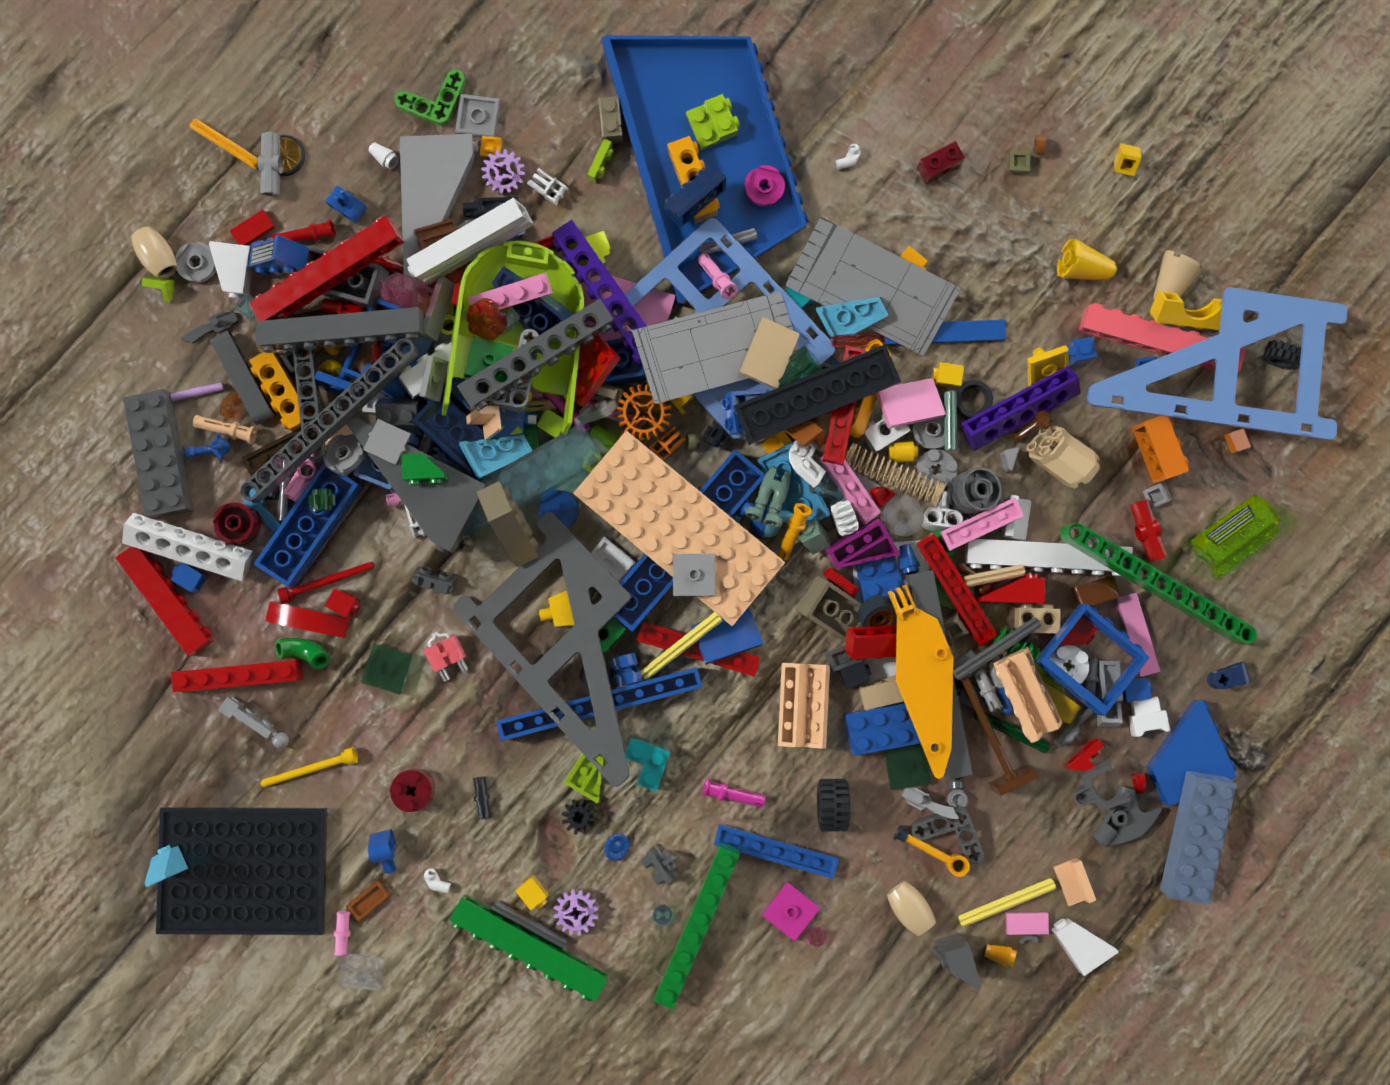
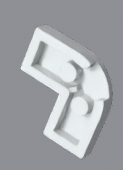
(803, 463)

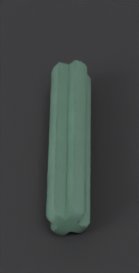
(950, 408)

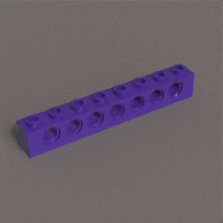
(570, 234)

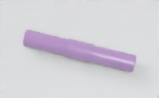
(198, 391)

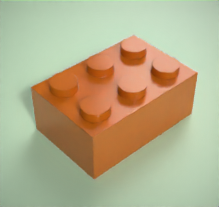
(1160, 448)

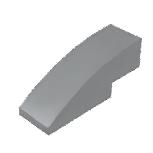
(1108, 674)

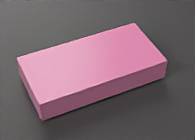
(1027, 923)

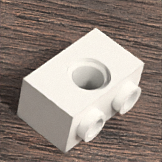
(878, 441)

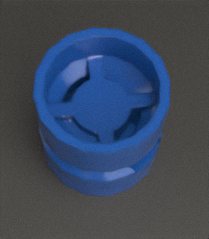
(626, 669)

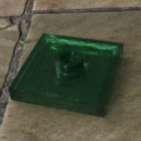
(387, 669)
(907, 766)

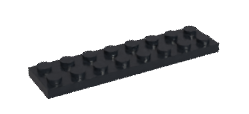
(817, 394)

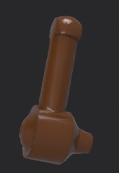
(1042, 420)
(969, 571)

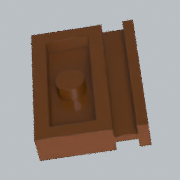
(432, 233)

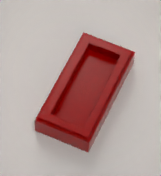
(252, 228)

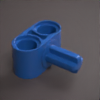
(346, 204)
(382, 849)

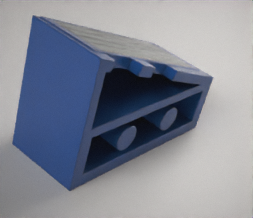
(277, 256)

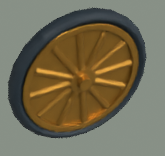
(292, 154)

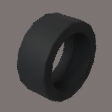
(981, 386)

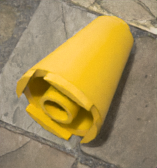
(1084, 263)

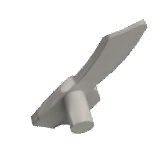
(922, 801)

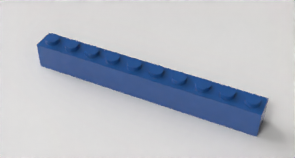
(622, 697)

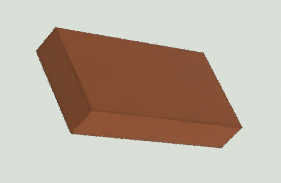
(368, 900)

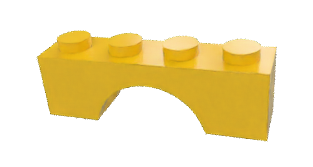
(1170, 309)

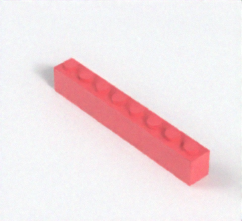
(1141, 333)

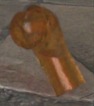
(226, 405)

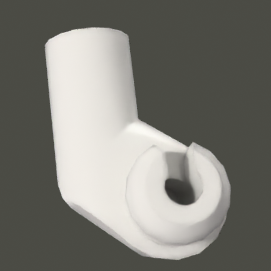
(850, 159)

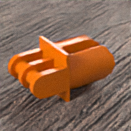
(665, 446)

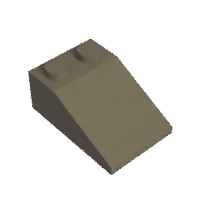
(830, 608)

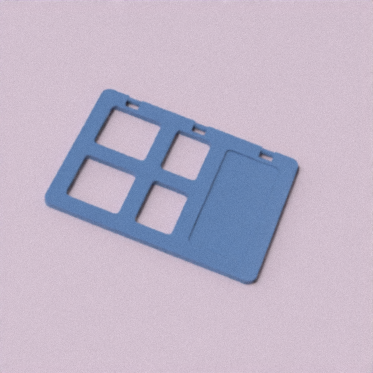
(749, 273)

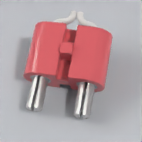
(444, 653)

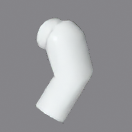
(434, 882)

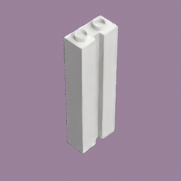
(469, 241)

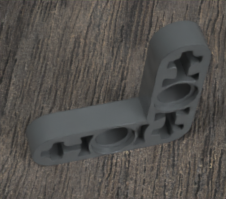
(959, 827)

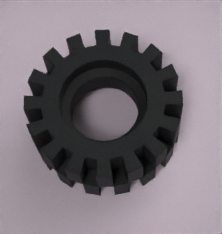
(1282, 355)

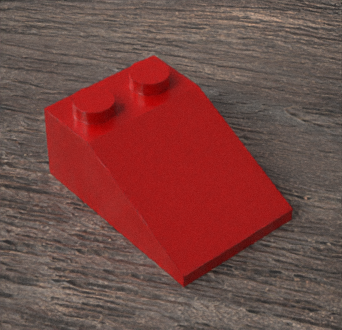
(1027, 590)

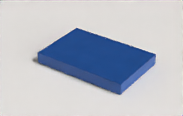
(730, 640)

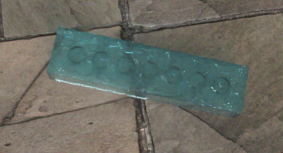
(542, 471)

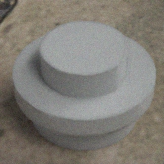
(957, 798)

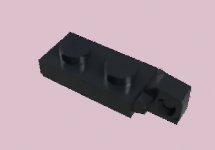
(483, 205)

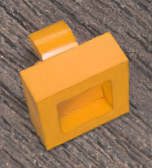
(489, 146)

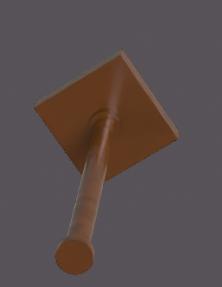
(1012, 778)

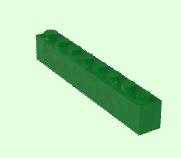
(696, 925)
(529, 948)

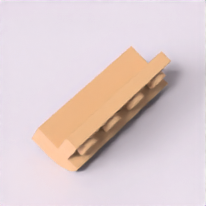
(1028, 694)
(803, 705)

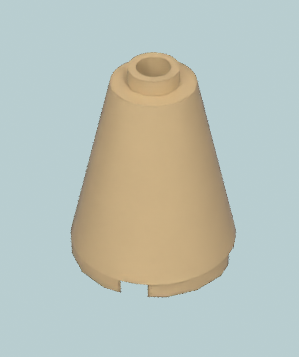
(1176, 273)

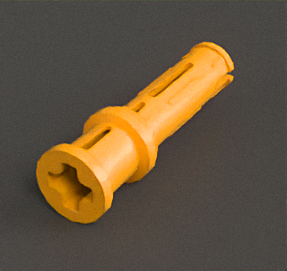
(796, 525)

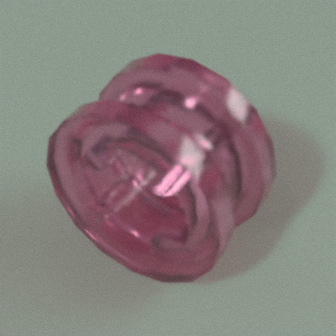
(821, 938)

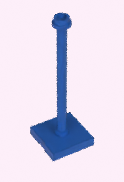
(338, 384)

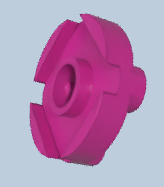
(759, 176)

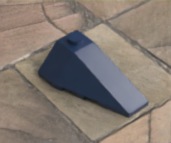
(537, 313)

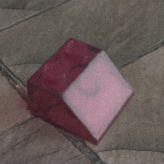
(405, 292)

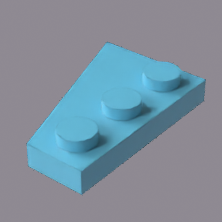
(851, 316)
(491, 455)

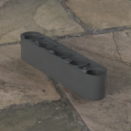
(242, 377)

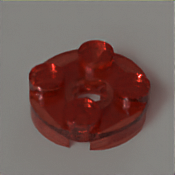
(477, 323)

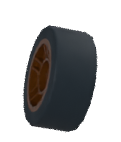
(877, 612)

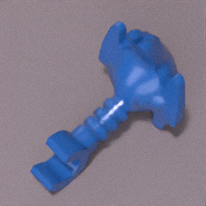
(219, 447)

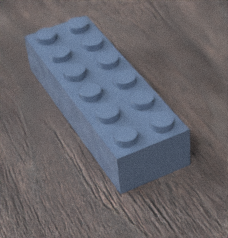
(1198, 837)

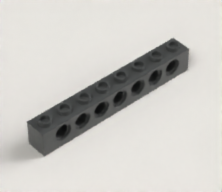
(594, 312)

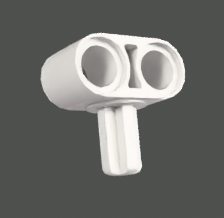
(941, 515)

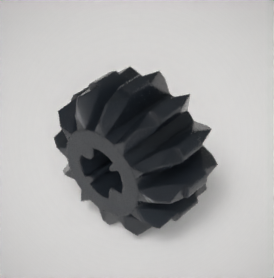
(573, 811)

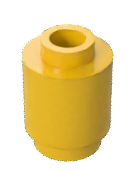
(902, 452)

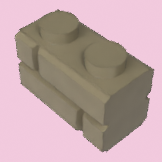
(610, 119)

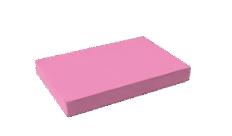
(911, 403)

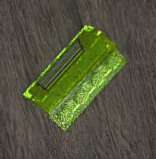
(1237, 535)

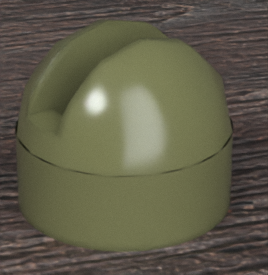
(693, 442)

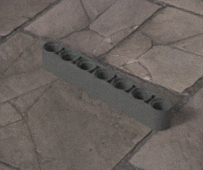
(312, 402)

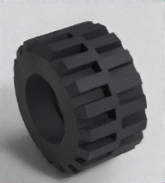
(833, 805)

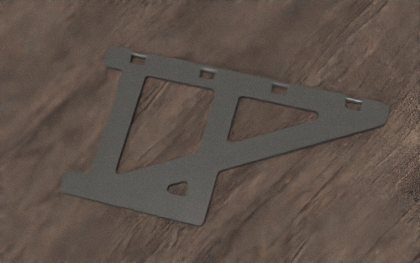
(581, 574)

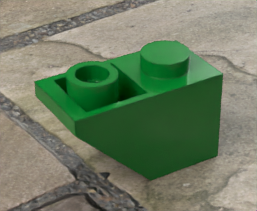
(419, 469)

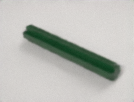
(1015, 733)

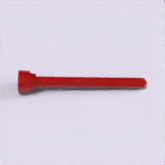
(286, 594)

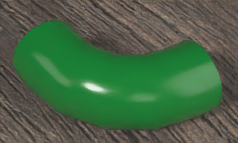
(304, 650)

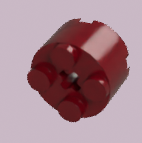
(225, 525)
(423, 794)

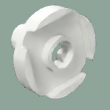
(1078, 660)

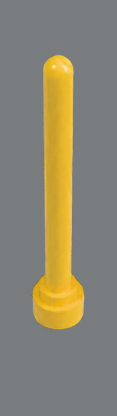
(348, 757)

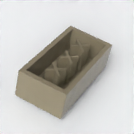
(508, 523)

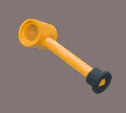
(903, 835)

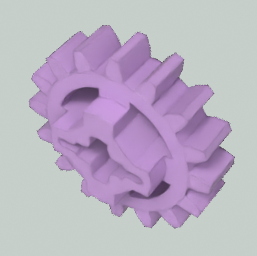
(495, 167)
(566, 913)

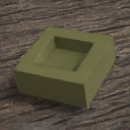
(1019, 162)

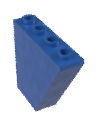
(1189, 747)

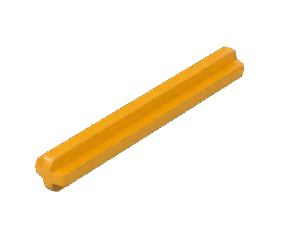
(224, 143)

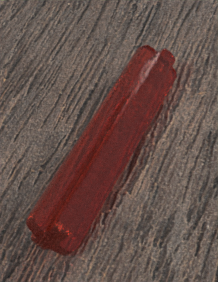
(855, 339)

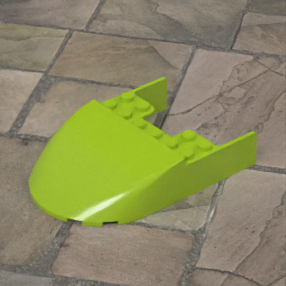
(526, 261)

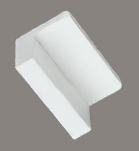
(1018, 528)

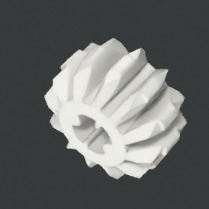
(844, 518)

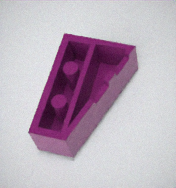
(864, 545)

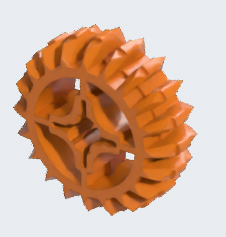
(631, 425)

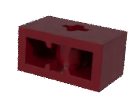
(941, 162)

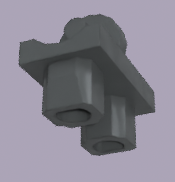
(663, 863)

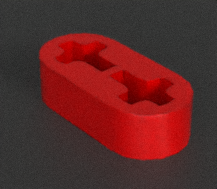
(840, 582)

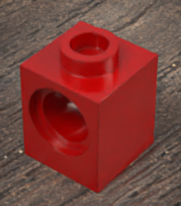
(343, 603)

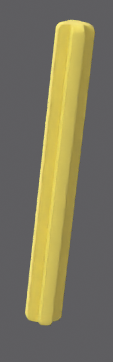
(681, 645)
(1007, 902)

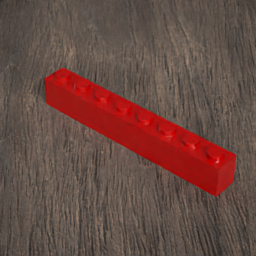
(327, 271)

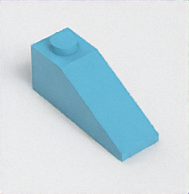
(165, 865)

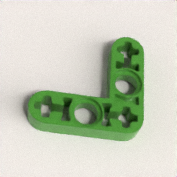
(434, 107)

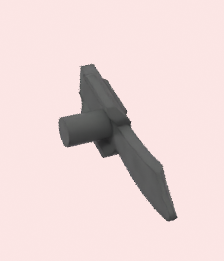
(217, 324)
(1072, 731)

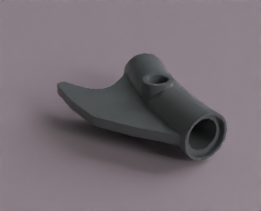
(1131, 824)

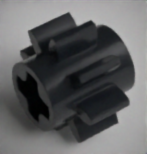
(716, 435)

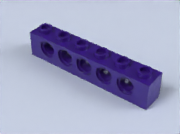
(1021, 408)

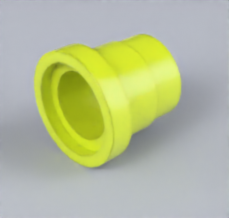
(448, 319)

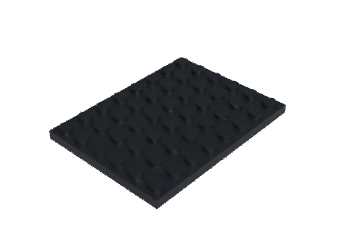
(245, 871)

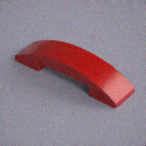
(307, 619)

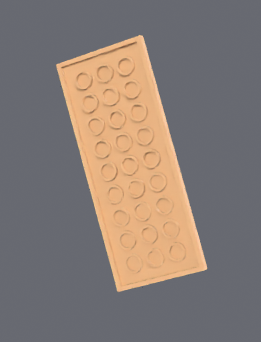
(671, 517)

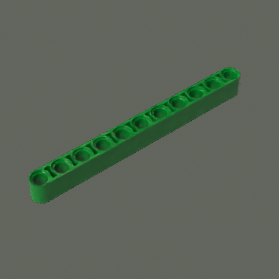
(1167, 584)

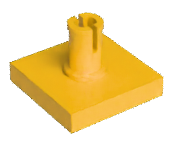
(1046, 363)

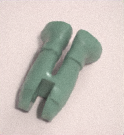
(780, 492)

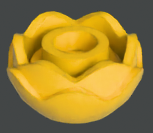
(331, 368)

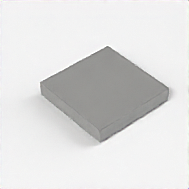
(477, 116)

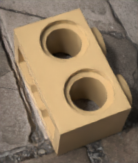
(1039, 613)

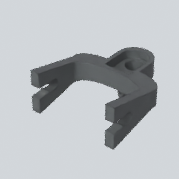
(1092, 795)

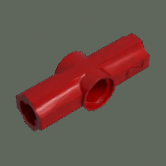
(1148, 530)

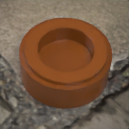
(1040, 144)

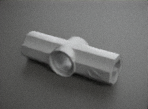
(270, 164)

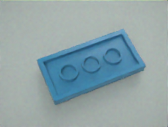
(798, 489)

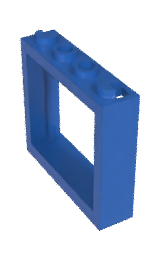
(1069, 683)

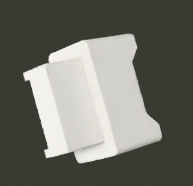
(1147, 717)

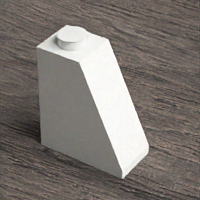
(232, 268)
(1082, 946)

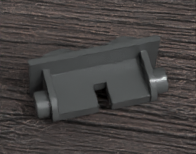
(425, 576)

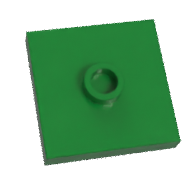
(483, 354)

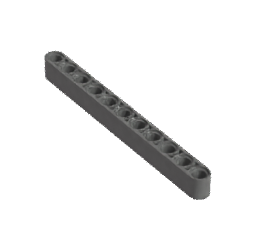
(319, 422)

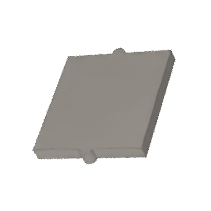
(387, 442)

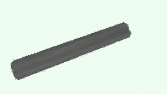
(529, 925)

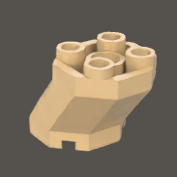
(1063, 456)

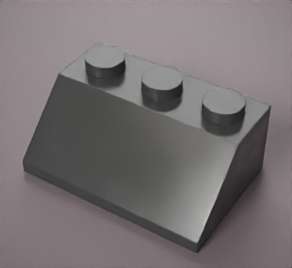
(957, 957)

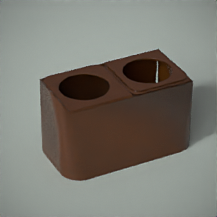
(1096, 591)

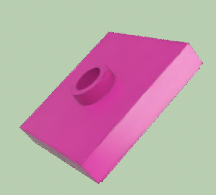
(790, 911)

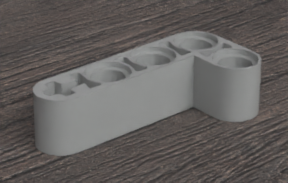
(524, 389)

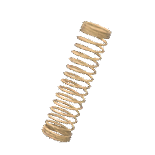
(852, 455)

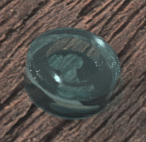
(662, 915)

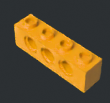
(684, 149)
(260, 367)

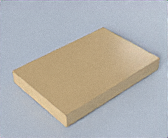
(769, 353)

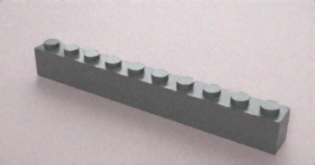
(925, 596)

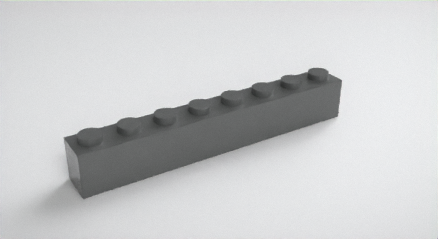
(340, 329)

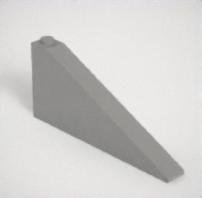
(431, 181)

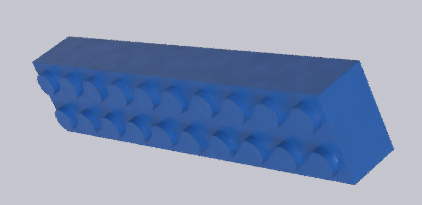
(647, 580)

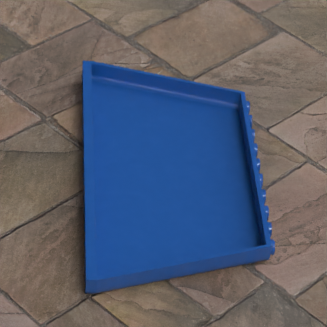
(655, 87)

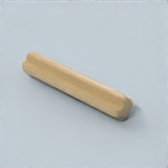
(994, 575)

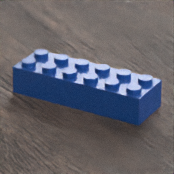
(306, 530)

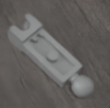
(234, 709)

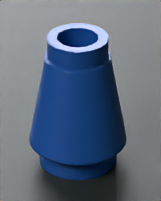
(908, 560)

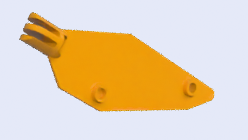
(924, 677)

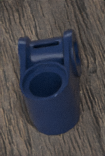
(1232, 676)

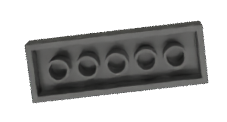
(158, 454)

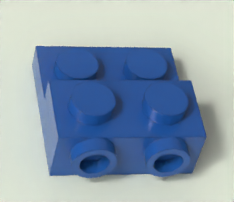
(734, 398)
(878, 577)

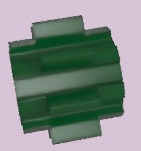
(322, 500)

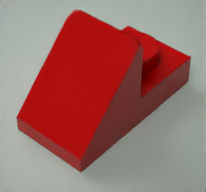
(1080, 760)

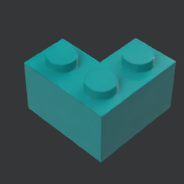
(652, 757)

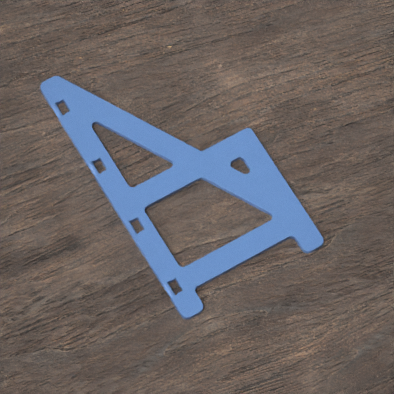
(1275, 315)

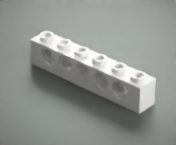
(187, 546)

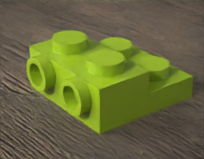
(713, 122)

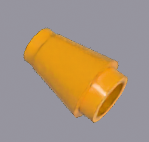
(1001, 954)

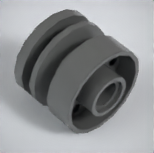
(974, 491)

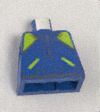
(513, 422)

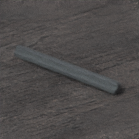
(997, 648)

